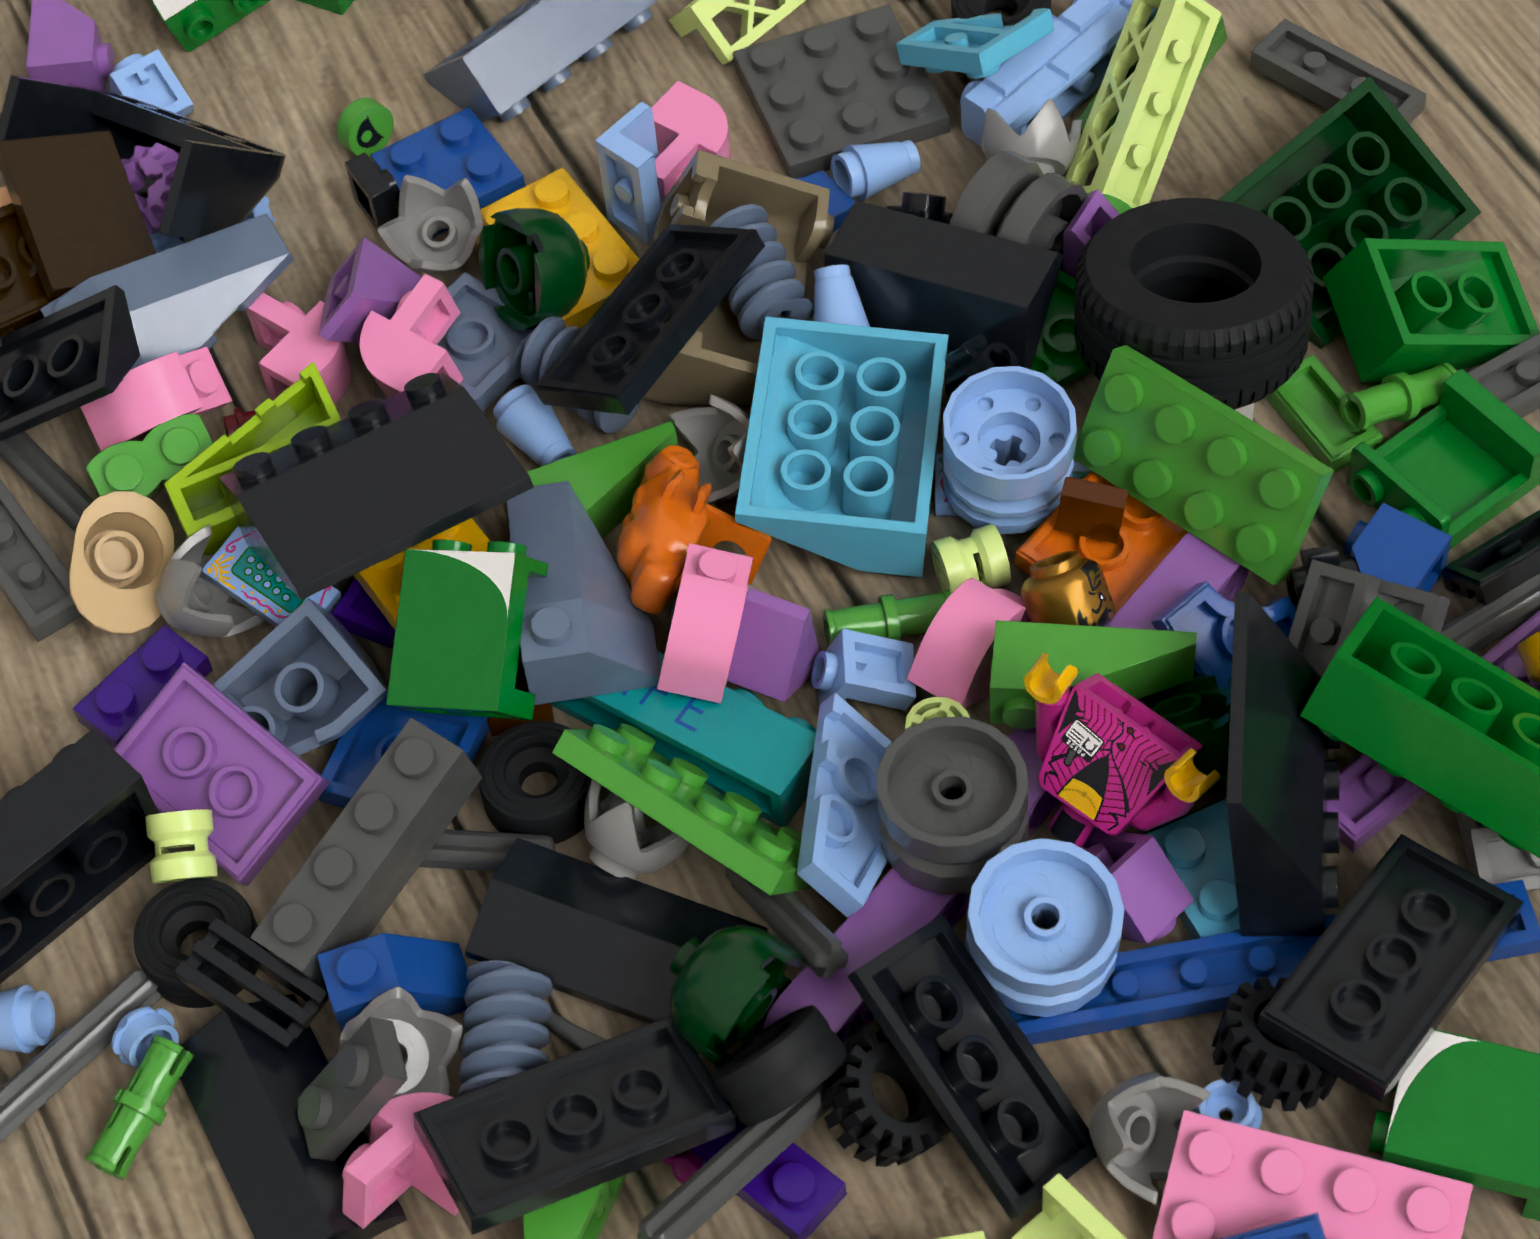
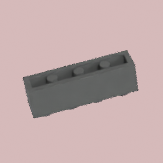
(369, 850)

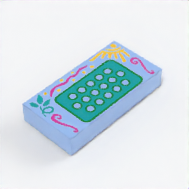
(254, 584)

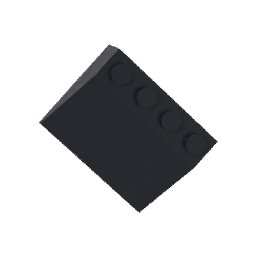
(372, 483)
(1278, 784)

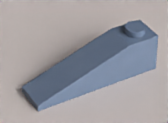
(192, 288)
(580, 619)
(306, 680)

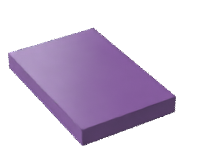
(214, 756)

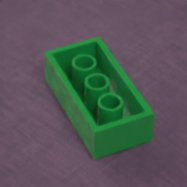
(1437, 720)

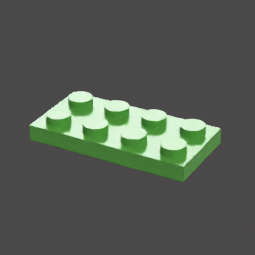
(1201, 464)
(682, 801)

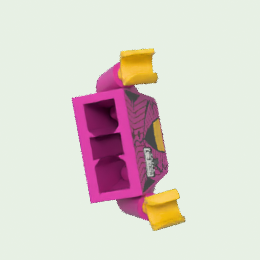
(1109, 756)

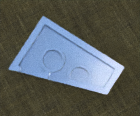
(841, 819)

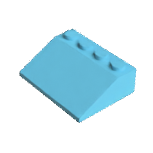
(844, 442)

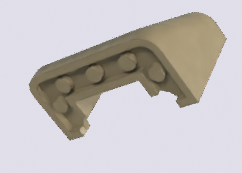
(719, 355)

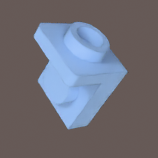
(150, 81)
(865, 670)

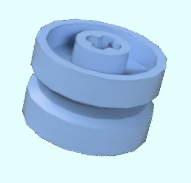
(1050, 888)

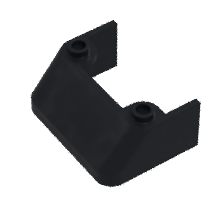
(216, 172)

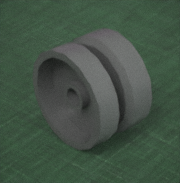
(1018, 202)
(950, 801)

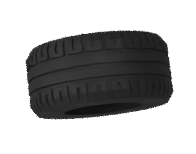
(1199, 292)

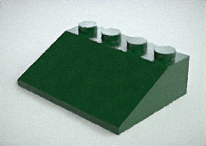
(1354, 179)

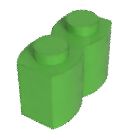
(151, 462)

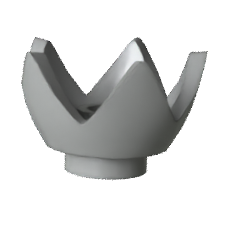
(1042, 142)
(426, 210)
(718, 444)
(195, 603)
(622, 839)
(424, 1037)
(1139, 1126)

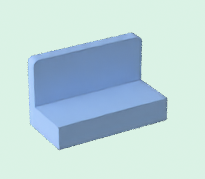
(629, 173)

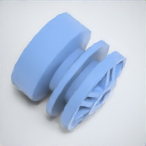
(1007, 448)

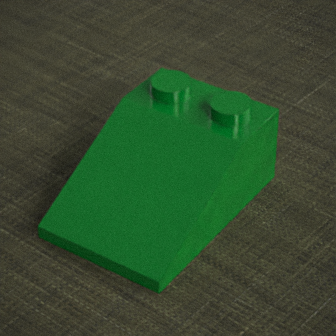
(1427, 304)

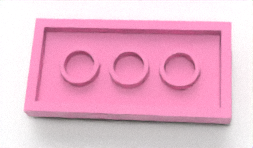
(1246, 1178)

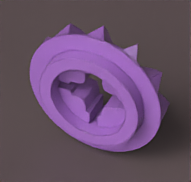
(160, 165)

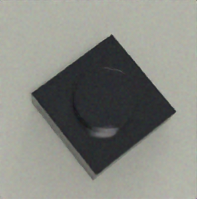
(373, 190)

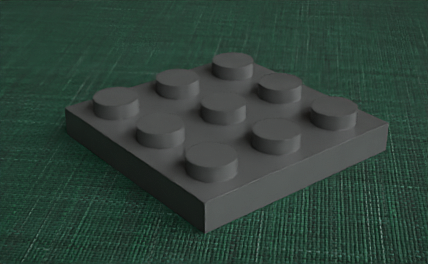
(838, 90)

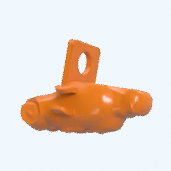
(668, 516)

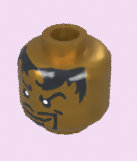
(1067, 592)

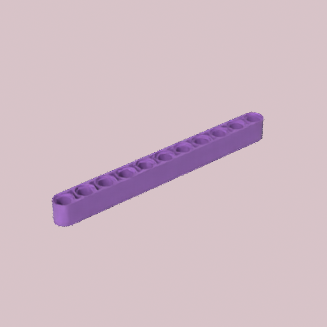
(899, 907)

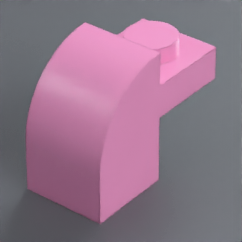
(683, 124)
(408, 341)
(295, 345)
(155, 395)
(705, 623)
(960, 641)
(393, 1162)

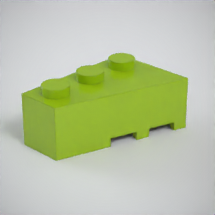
(196, 490)

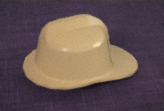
(120, 561)

